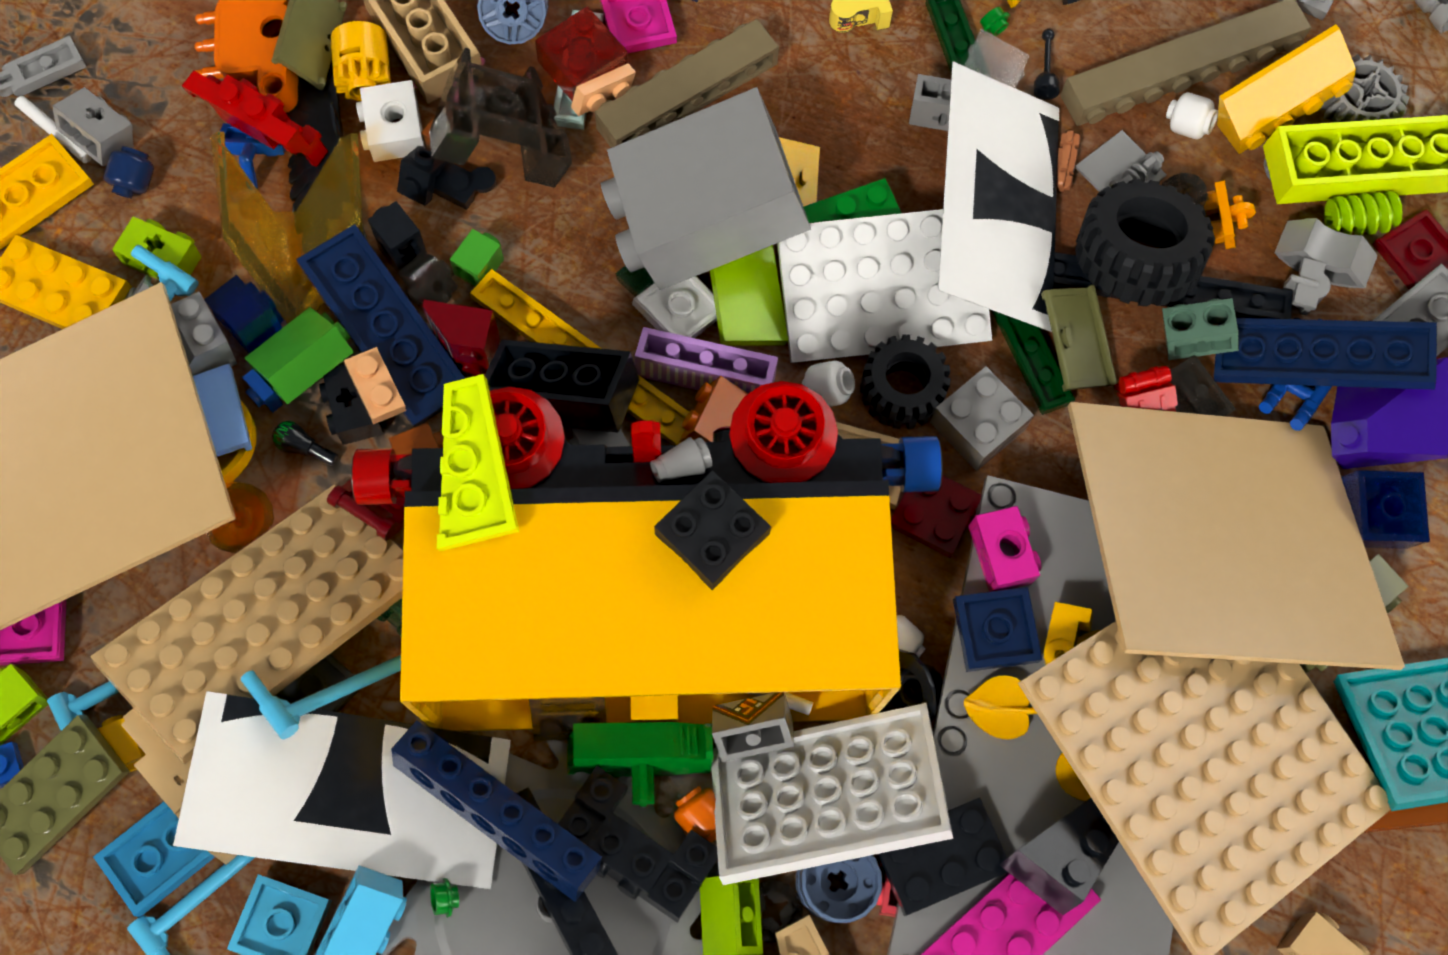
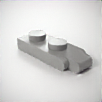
(40, 68)

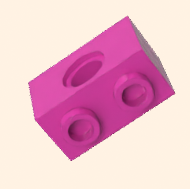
(1000, 570)

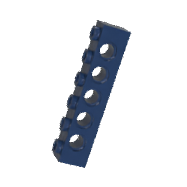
(496, 810)

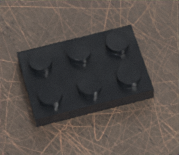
(946, 867)

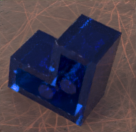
(245, 312)

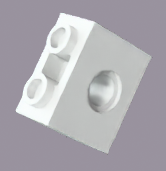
(378, 109)

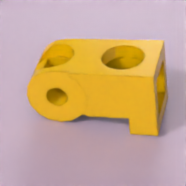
(1065, 628)

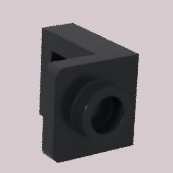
(418, 175)

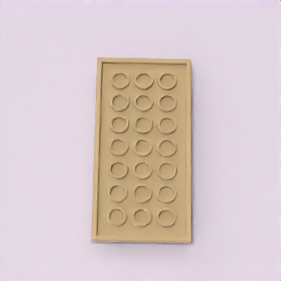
(260, 611)

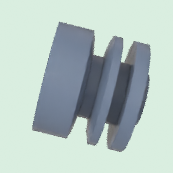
(512, 27)
(854, 901)

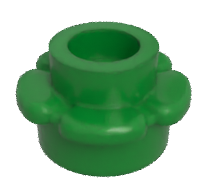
(995, 21)
(444, 897)

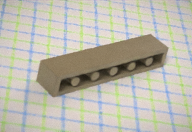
(688, 85)

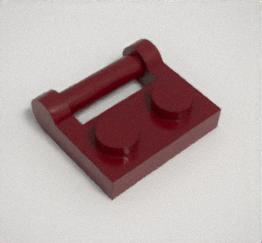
(384, 518)

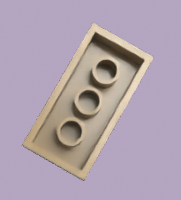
(424, 40)

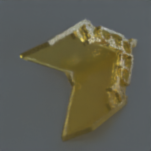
(271, 240)

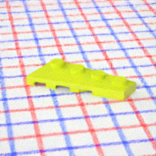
(475, 482)

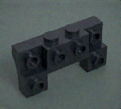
(633, 858)

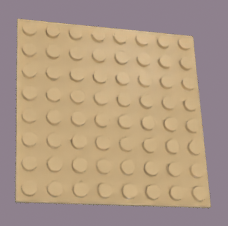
(101, 455)
(1229, 539)
(1209, 774)

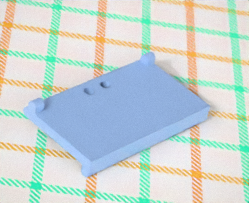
(223, 409)

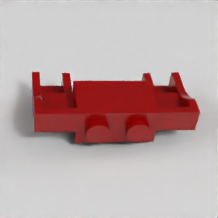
(256, 114)

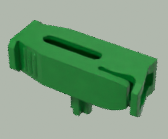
(640, 752)

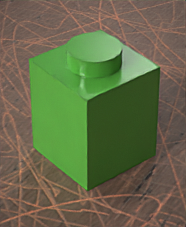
(476, 257)

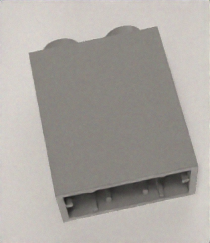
(703, 191)

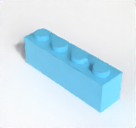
(364, 915)

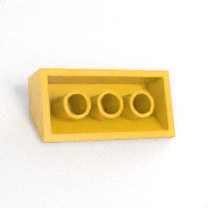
(1286, 90)

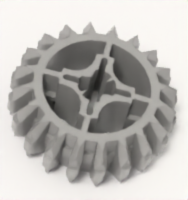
(1382, 97)

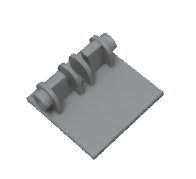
(1121, 161)

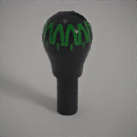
(293, 439)

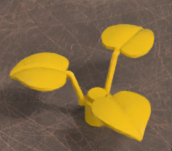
(1002, 711)

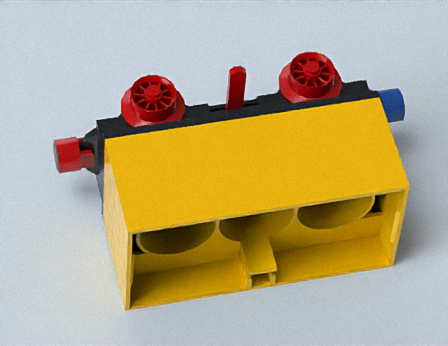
(610, 611)

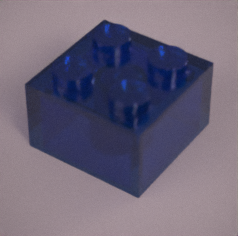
(1389, 507)

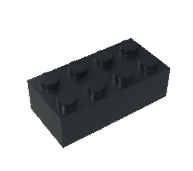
(581, 383)

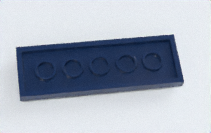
(381, 316)
(1332, 353)

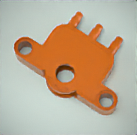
(245, 46)

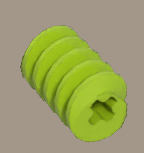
(1363, 213)

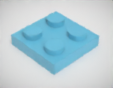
(278, 920)

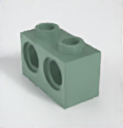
(1200, 336)

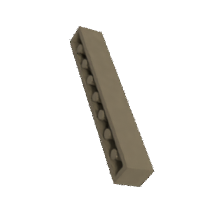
(1184, 62)

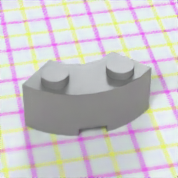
(1346, 256)

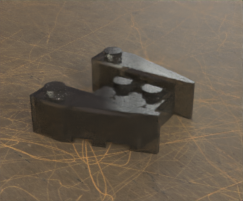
(503, 108)

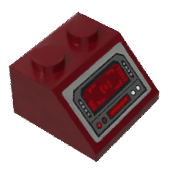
(465, 333)

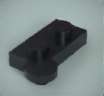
(460, 185)

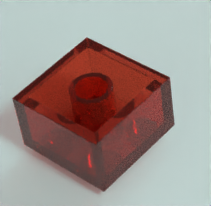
(579, 51)

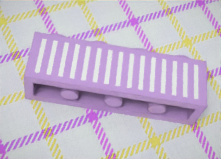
(693, 362)

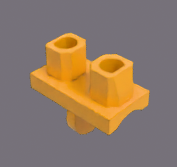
(1238, 213)

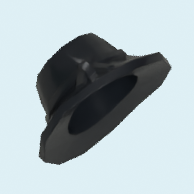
(918, 685)

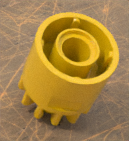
(359, 57)

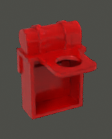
(1148, 389)

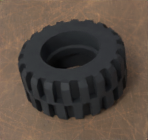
(1136, 270)

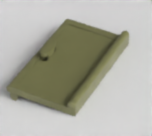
(304, 38)
(1079, 338)

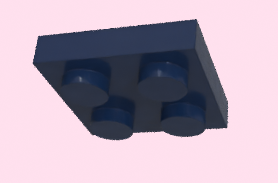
(997, 629)

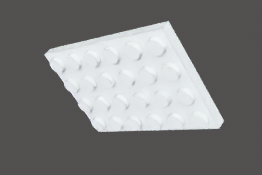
(870, 281)
(831, 797)

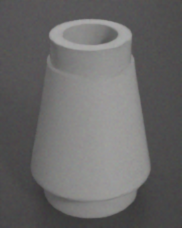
(682, 461)

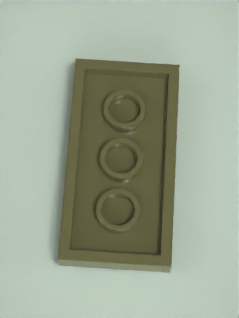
(55, 792)

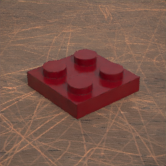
(937, 517)

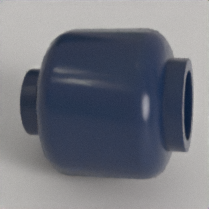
(128, 172)

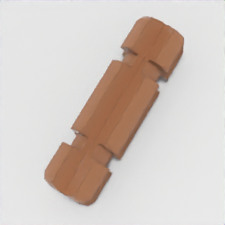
(1067, 160)

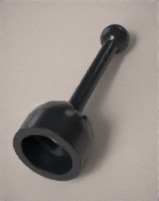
(1047, 84)

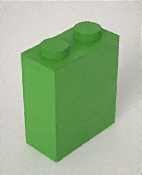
(300, 354)

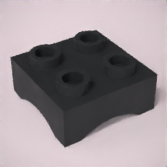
(712, 529)

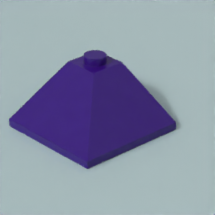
(1391, 424)

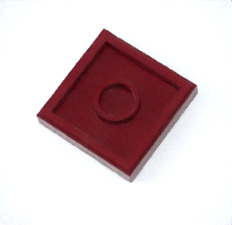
(1414, 248)

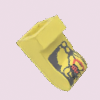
(851, 13)

